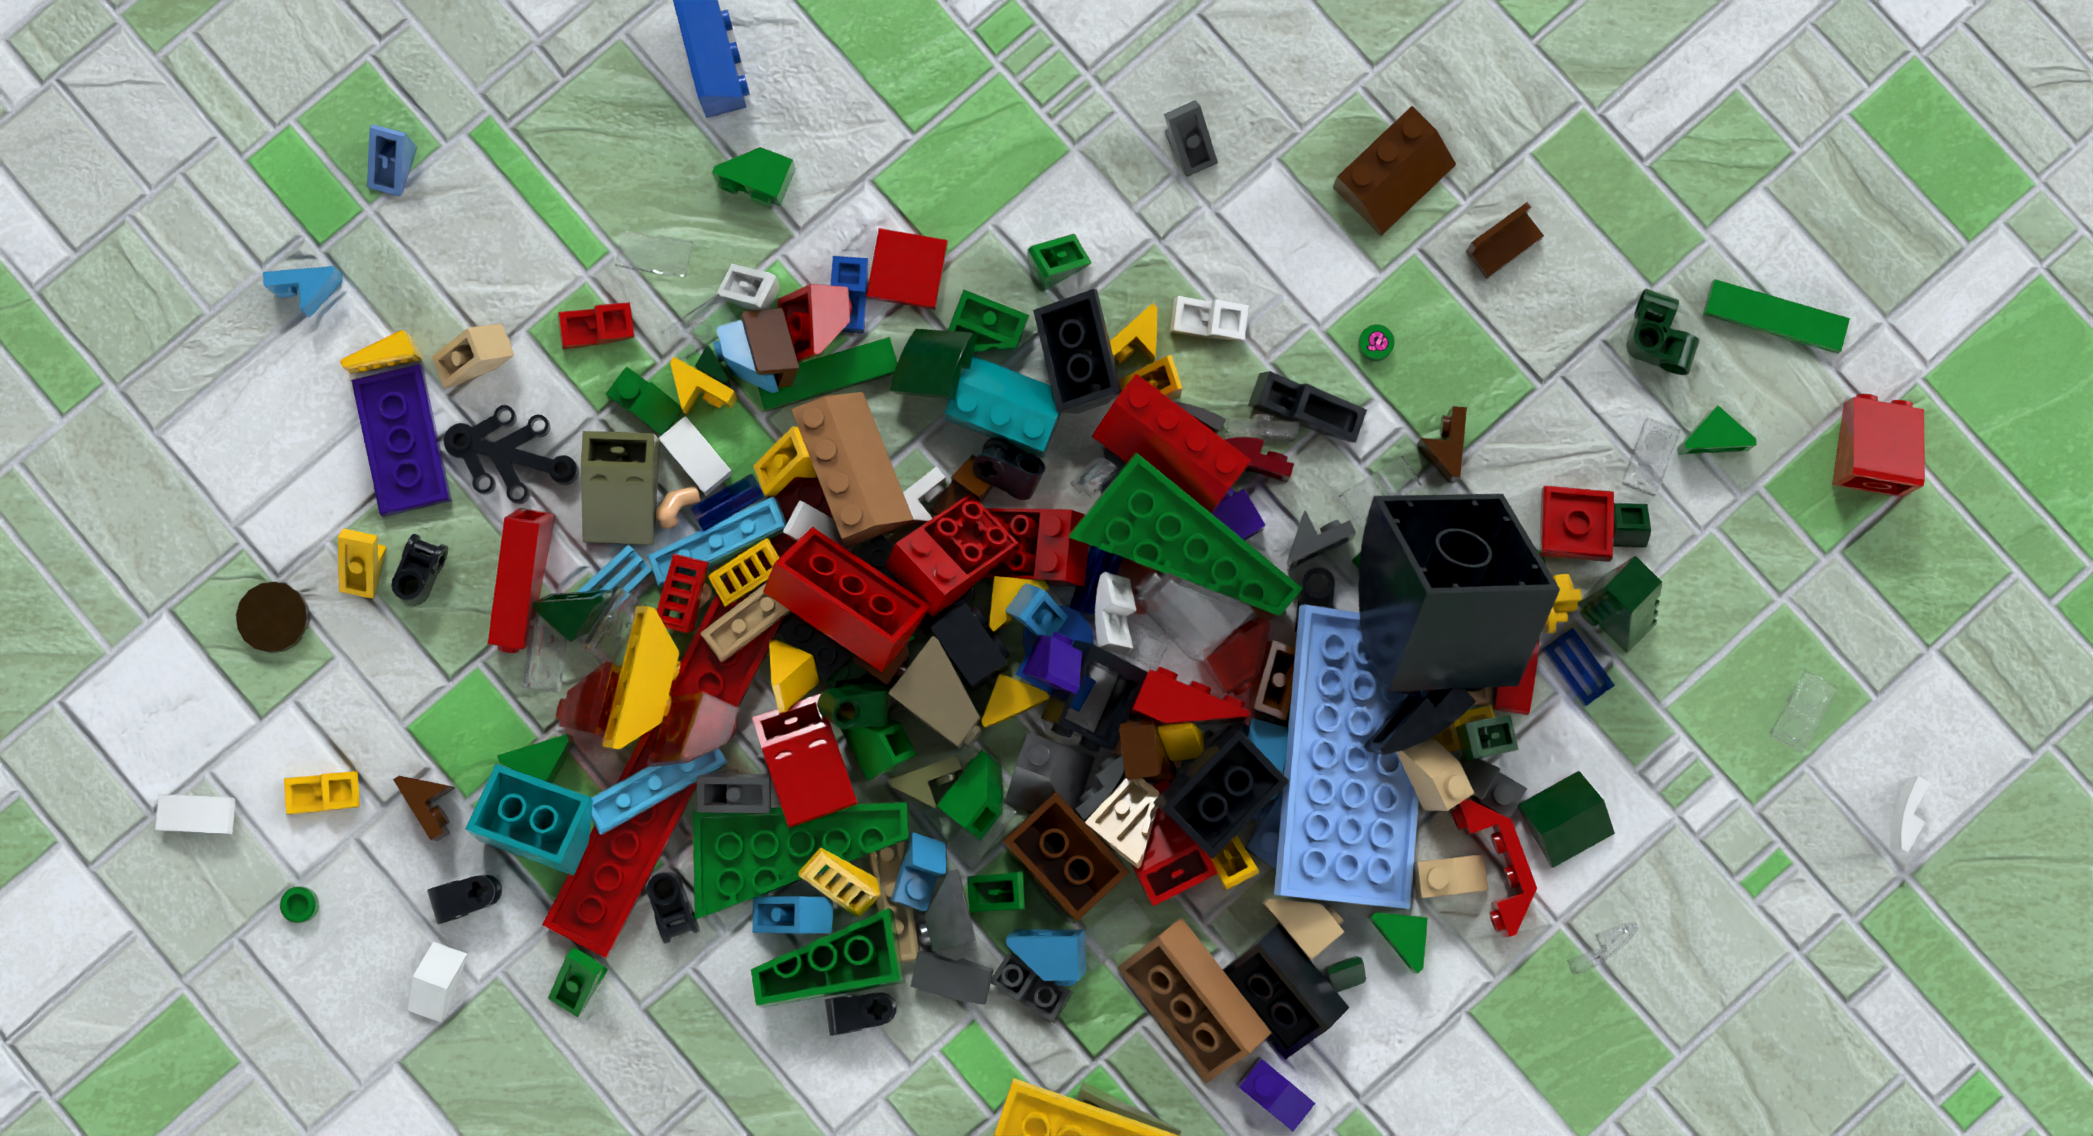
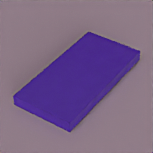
(401, 440)

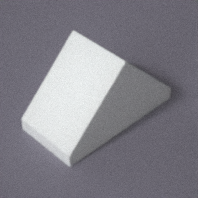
(749, 288)
(436, 981)

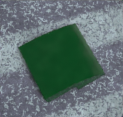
(933, 363)

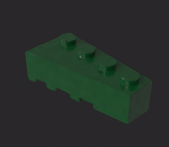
(1624, 603)

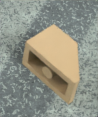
(472, 354)
(1435, 776)
(1450, 876)
(1306, 923)

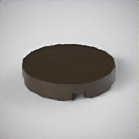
(272, 617)

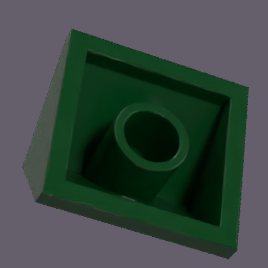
(1567, 818)

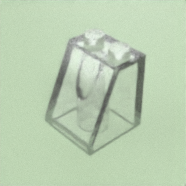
(1189, 613)

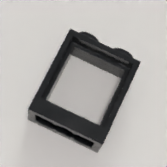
(1118, 707)

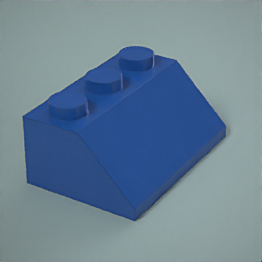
(711, 56)

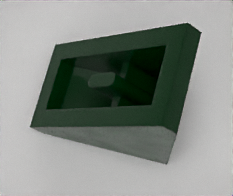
(573, 612)
(1486, 737)

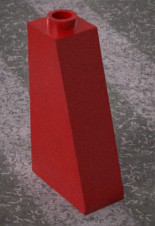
(519, 577)

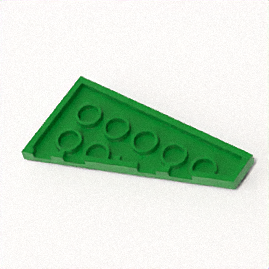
(1167, 530)
(758, 853)

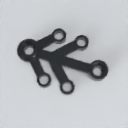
(504, 452)

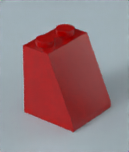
(1880, 446)

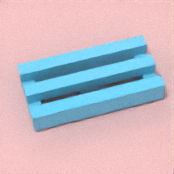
(613, 565)

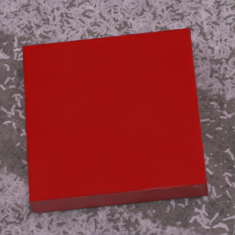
(907, 269)
(1577, 523)

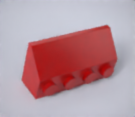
(1171, 442)
(845, 598)

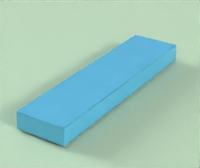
(723, 539)
(648, 789)

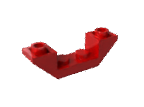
(1511, 910)

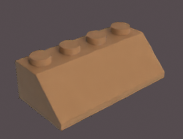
(852, 466)
(1194, 1000)

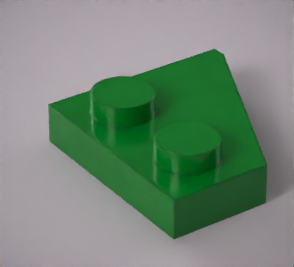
(994, 323)

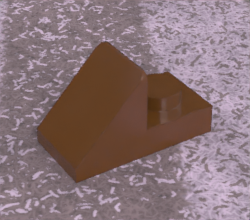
(1447, 453)
(962, 484)
(1144, 752)
(420, 796)

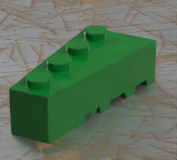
(845, 962)

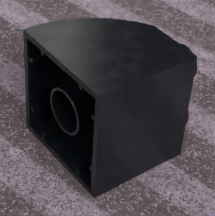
(1450, 592)

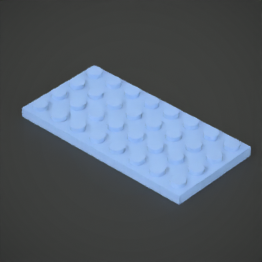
(1345, 809)

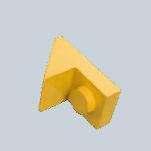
(1141, 332)
(692, 382)
(783, 463)
(359, 562)

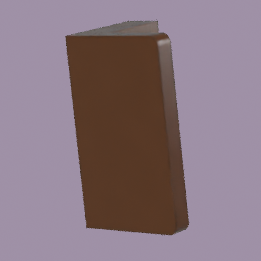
(1504, 241)
(771, 344)

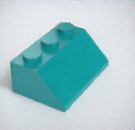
(1004, 406)
(532, 819)

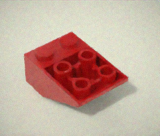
(1043, 546)
(950, 553)
(1176, 702)
(804, 762)
(1171, 859)

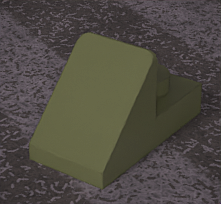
(917, 782)

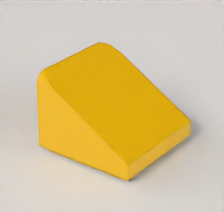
(1182, 740)

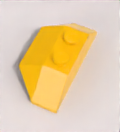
(643, 681)

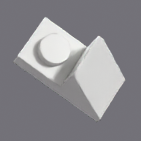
(927, 489)

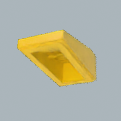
(387, 352)
(740, 562)
(856, 897)

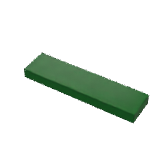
(1776, 316)
(835, 373)

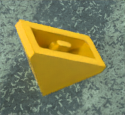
(1161, 375)
(1003, 593)
(791, 674)
(1011, 699)
(1234, 864)

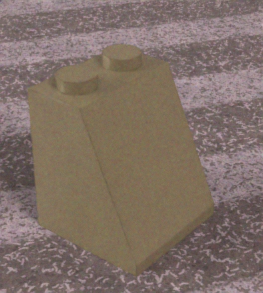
(937, 696)

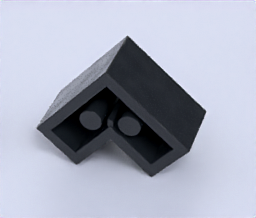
(970, 646)

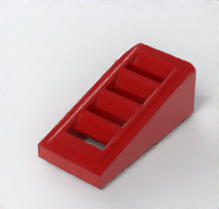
(669, 590)

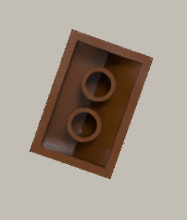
(1395, 171)
(1065, 858)

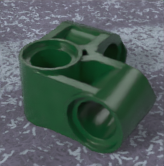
(1671, 348)
(861, 703)

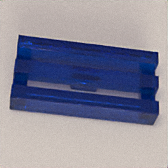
(727, 502)
(1097, 564)
(1594, 665)

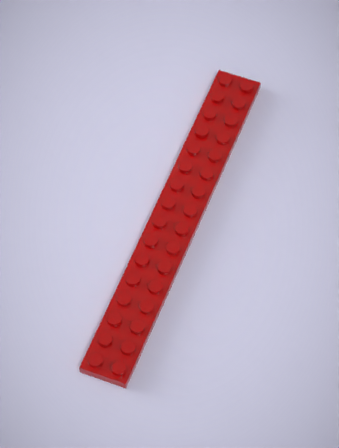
(620, 862)

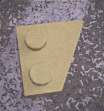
(1127, 819)

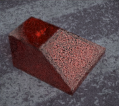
(1239, 657)
(590, 701)
(693, 728)

